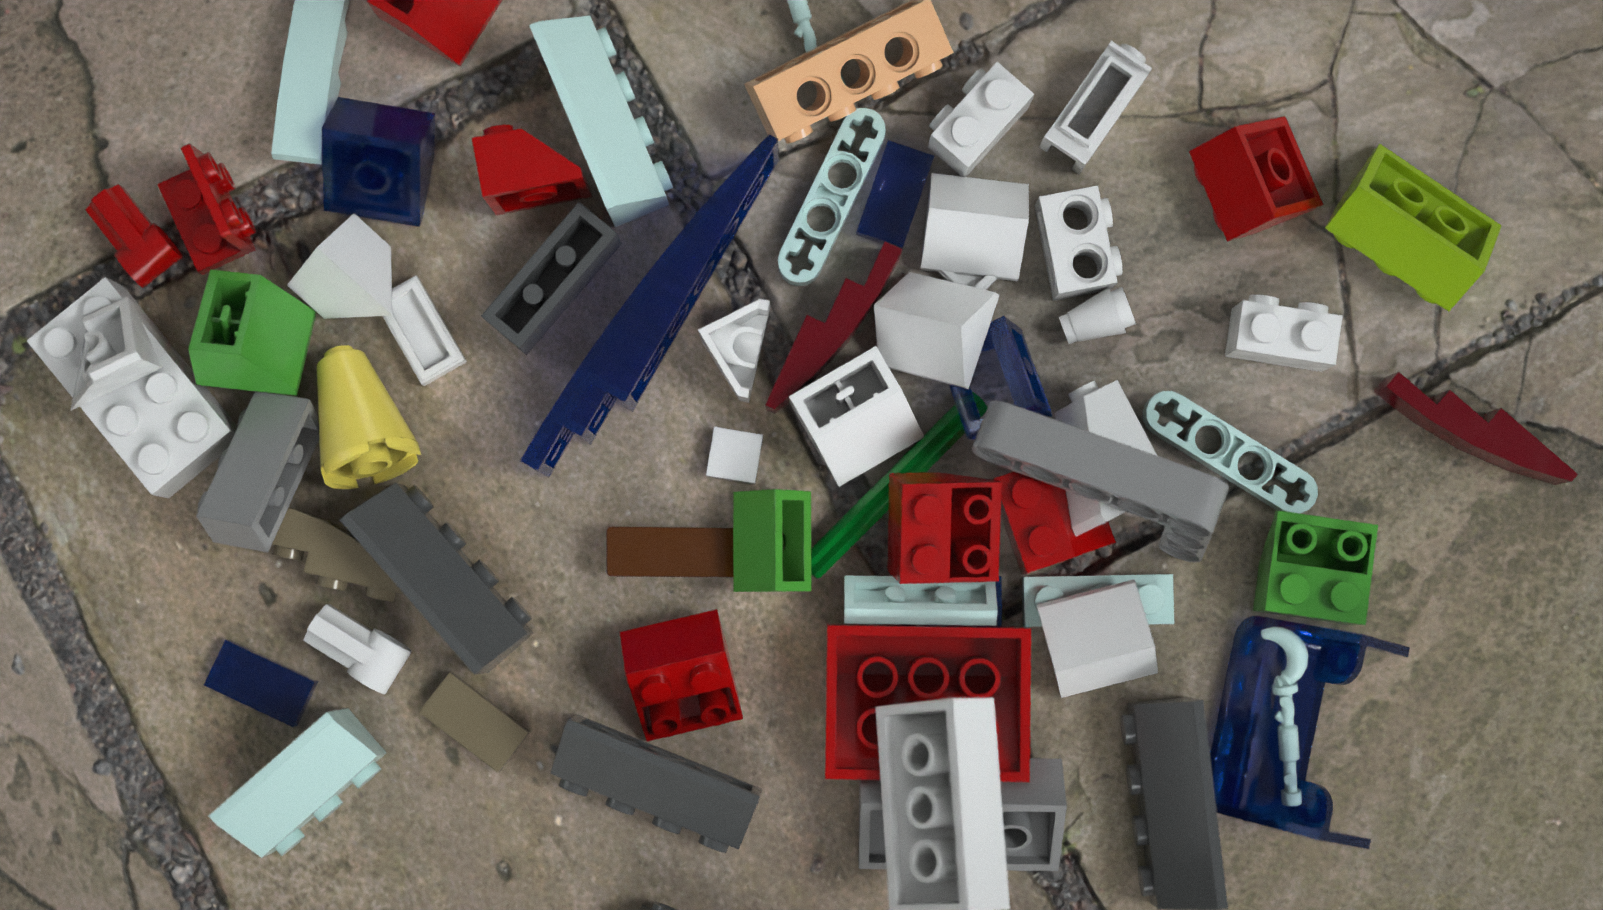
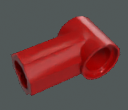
(140, 245)

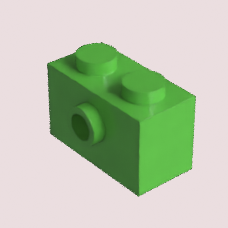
(772, 541)

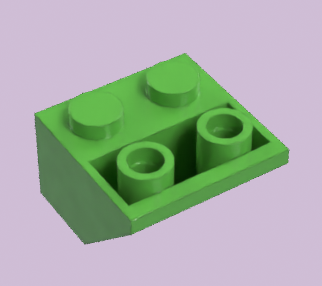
(250, 335)
(1316, 568)

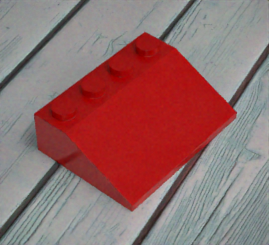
(918, 664)

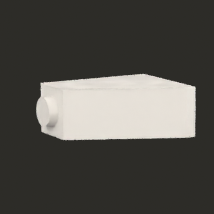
(1110, 415)

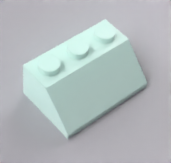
(301, 784)

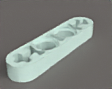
(827, 195)
(1226, 458)

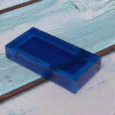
(895, 194)
(261, 683)

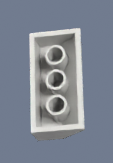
(942, 805)

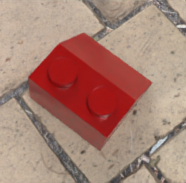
(524, 172)
(1255, 177)
(1040, 524)

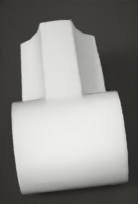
(367, 653)

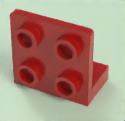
(206, 213)

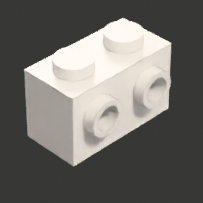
(980, 120)
(1283, 334)

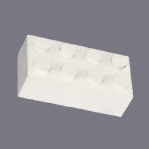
(157, 423)

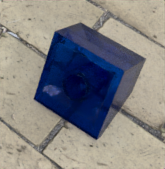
(377, 161)

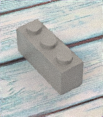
(260, 471)

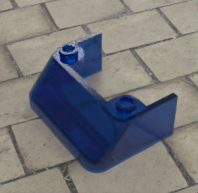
(1245, 736)

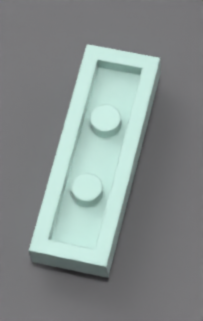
(1154, 591)
(886, 601)

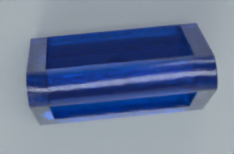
(1018, 371)

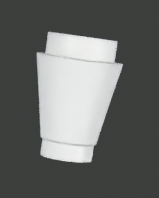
(1098, 317)

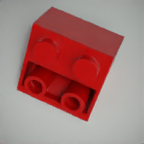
(440, 25)
(943, 528)
(680, 675)

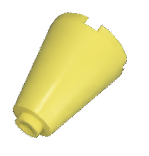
(359, 423)

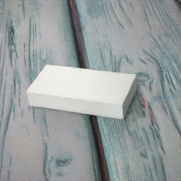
(422, 332)

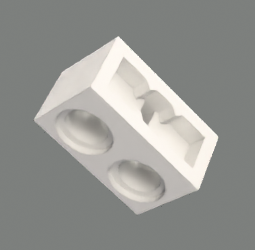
(1063, 243)

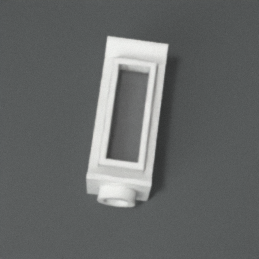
(1097, 104)

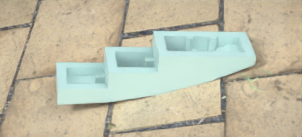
(309, 79)

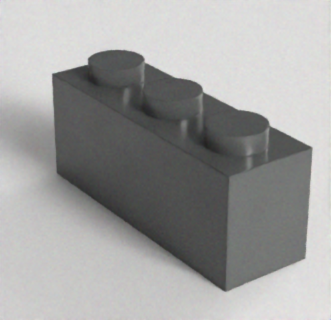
(552, 278)

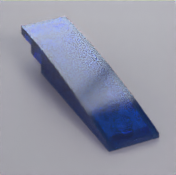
(651, 317)

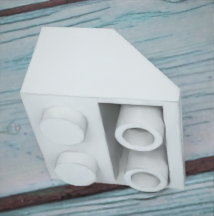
(856, 416)

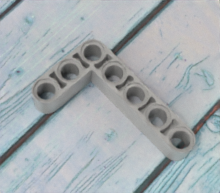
(1106, 472)

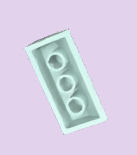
(601, 117)

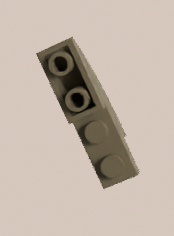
(331, 555)

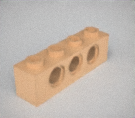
(776, 90)

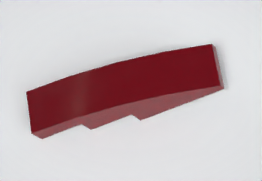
(820, 341)
(1491, 438)

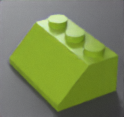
(1414, 228)

